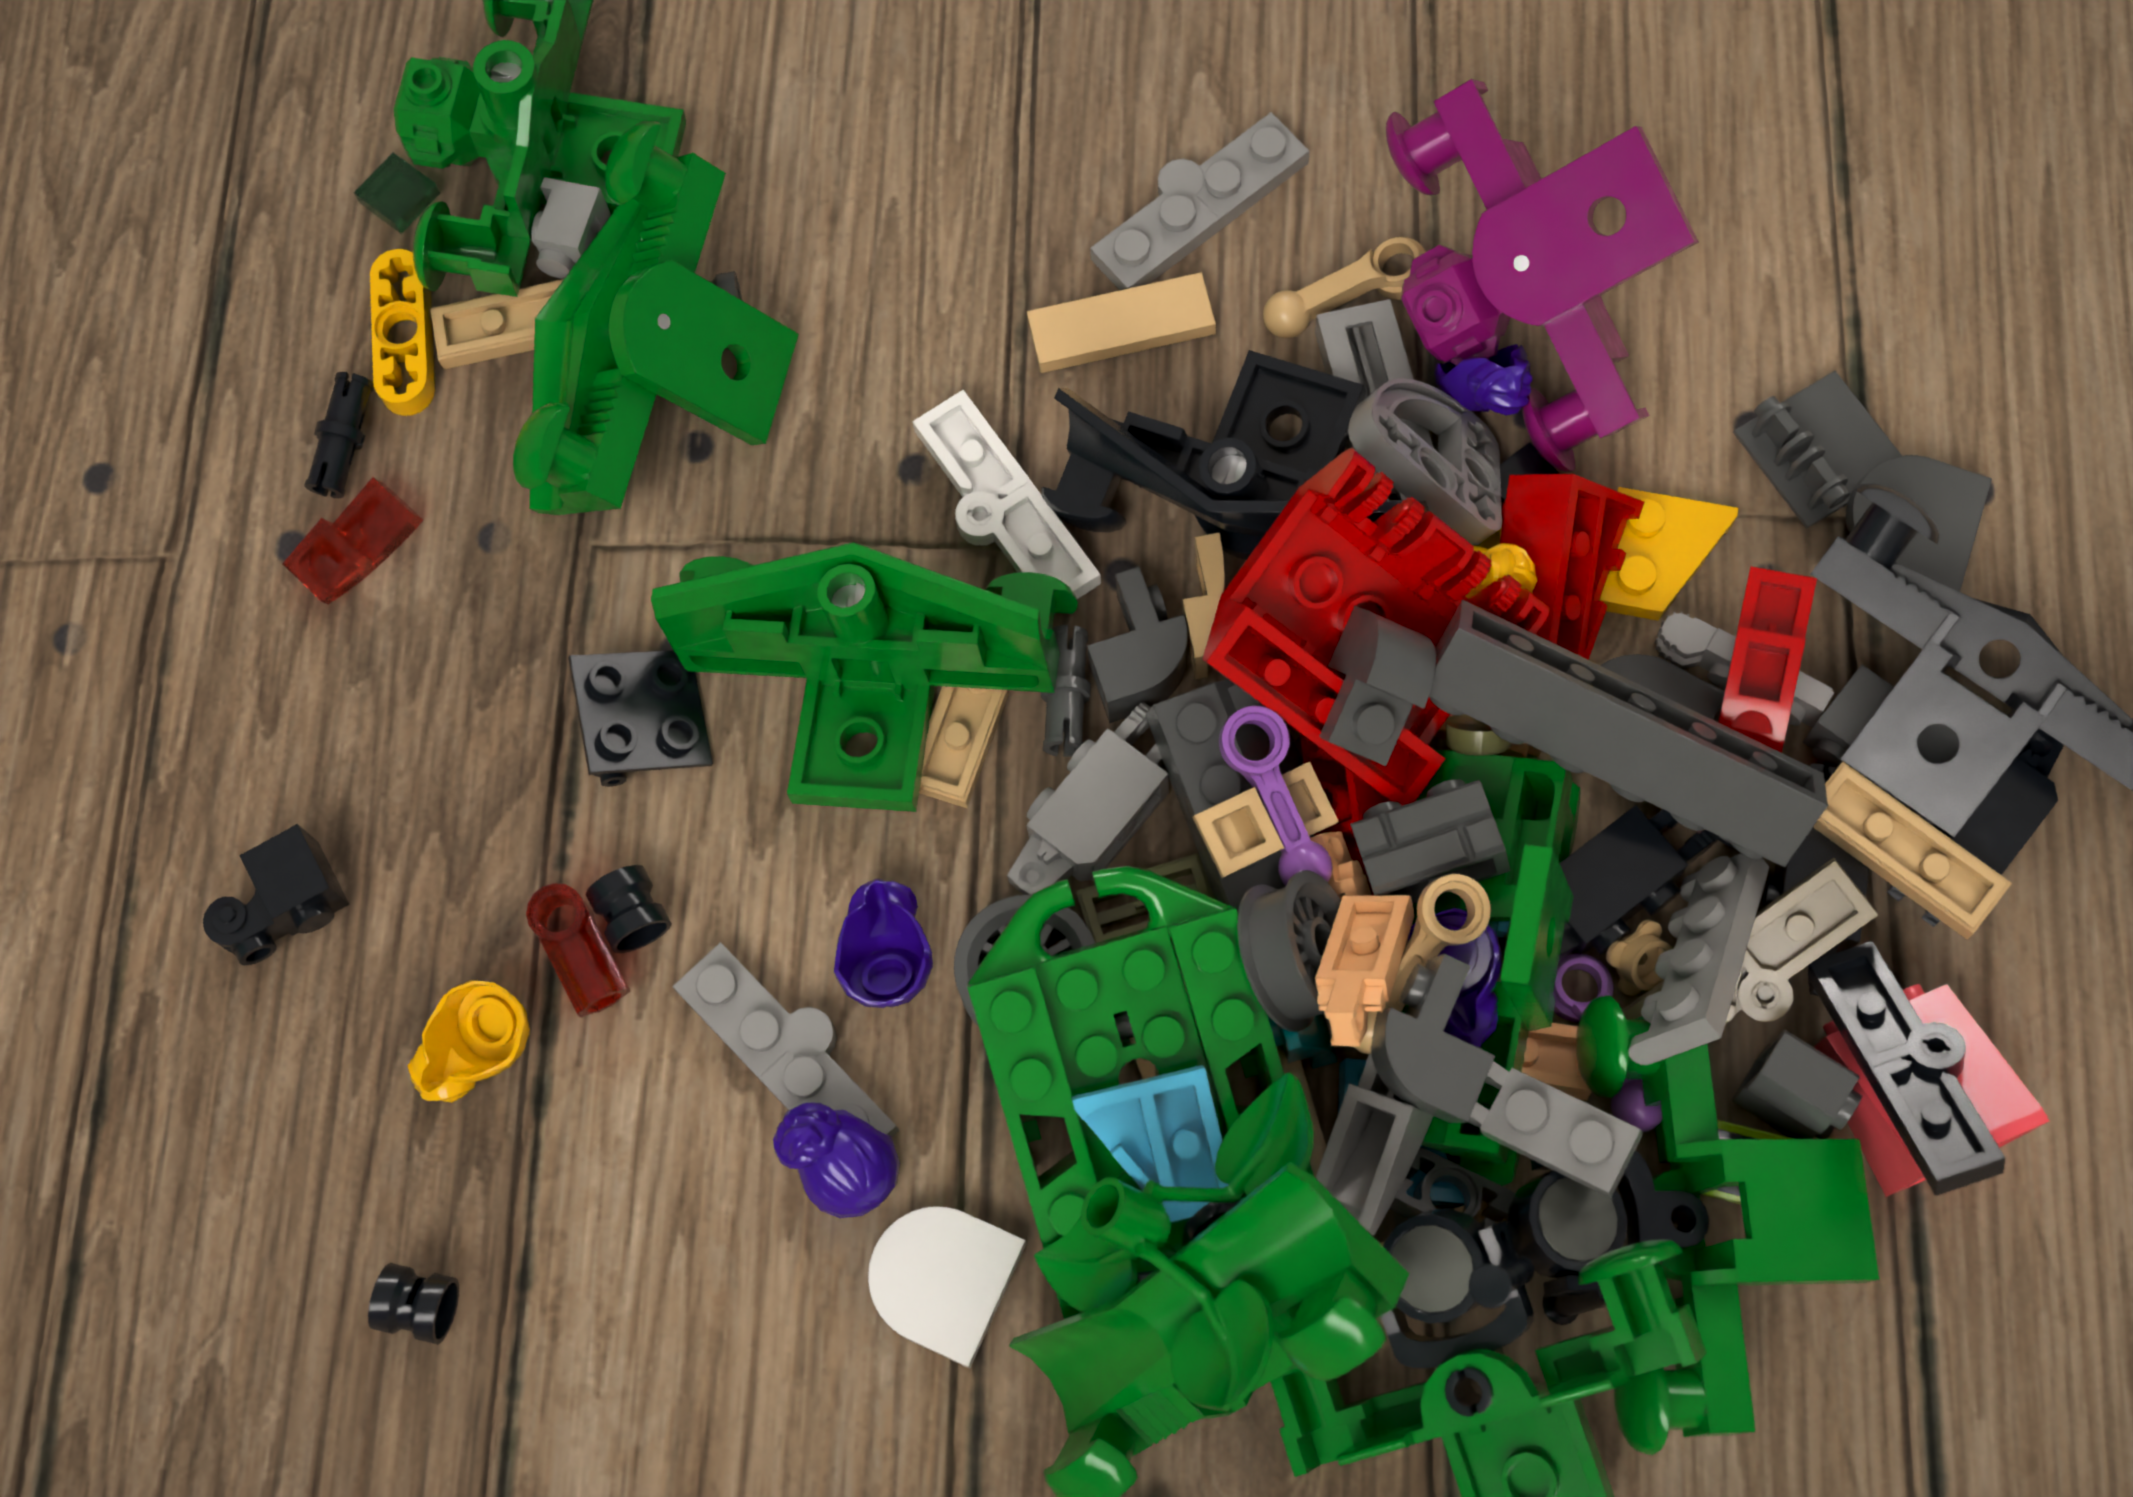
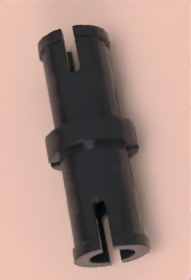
(339, 435)

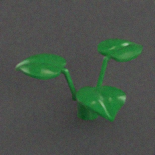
(1230, 1341)

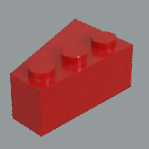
(1573, 540)

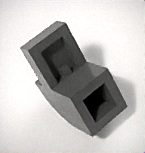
(1145, 661)
(1385, 676)
(1420, 1059)

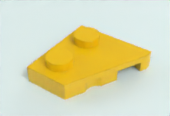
(1663, 552)

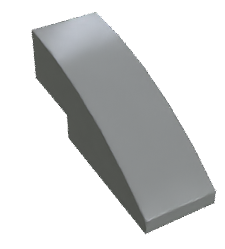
(1371, 1148)

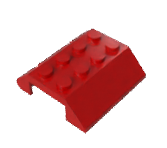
(1308, 574)

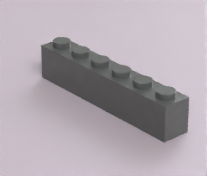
(1625, 735)

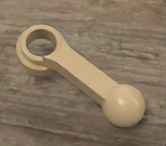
(1290, 312)
(1431, 937)

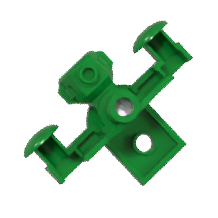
(527, 128)

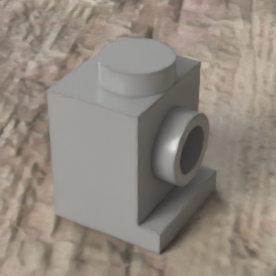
(567, 224)

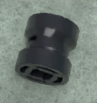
(628, 908)
(413, 1303)

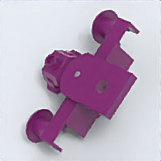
(1537, 258)

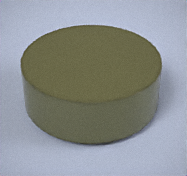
(1473, 737)

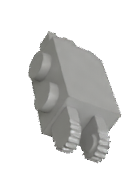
(1093, 809)

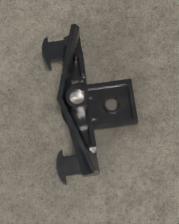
(1228, 484)

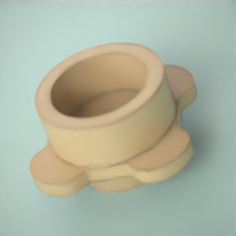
(1637, 957)

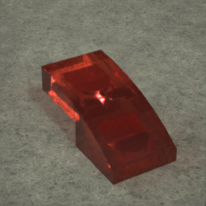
(360, 540)

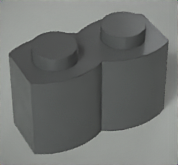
(1798, 1089)

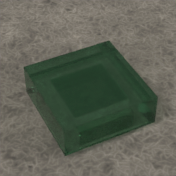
(397, 193)

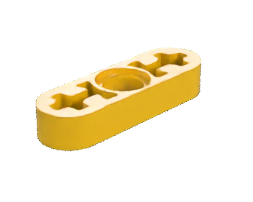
(416, 352)

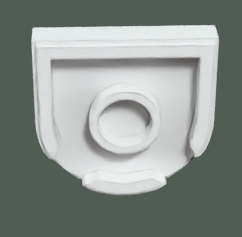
(942, 1278)

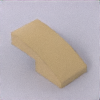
(1201, 610)
(1241, 829)

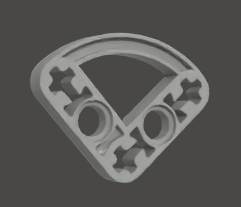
(1458, 480)

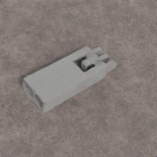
(1367, 349)

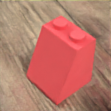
(1986, 1078)

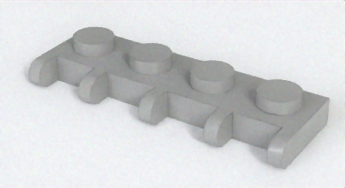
(1705, 960)

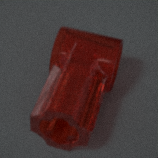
(577, 953)

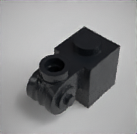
(291, 896)

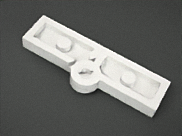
(999, 497)

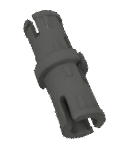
(1072, 690)

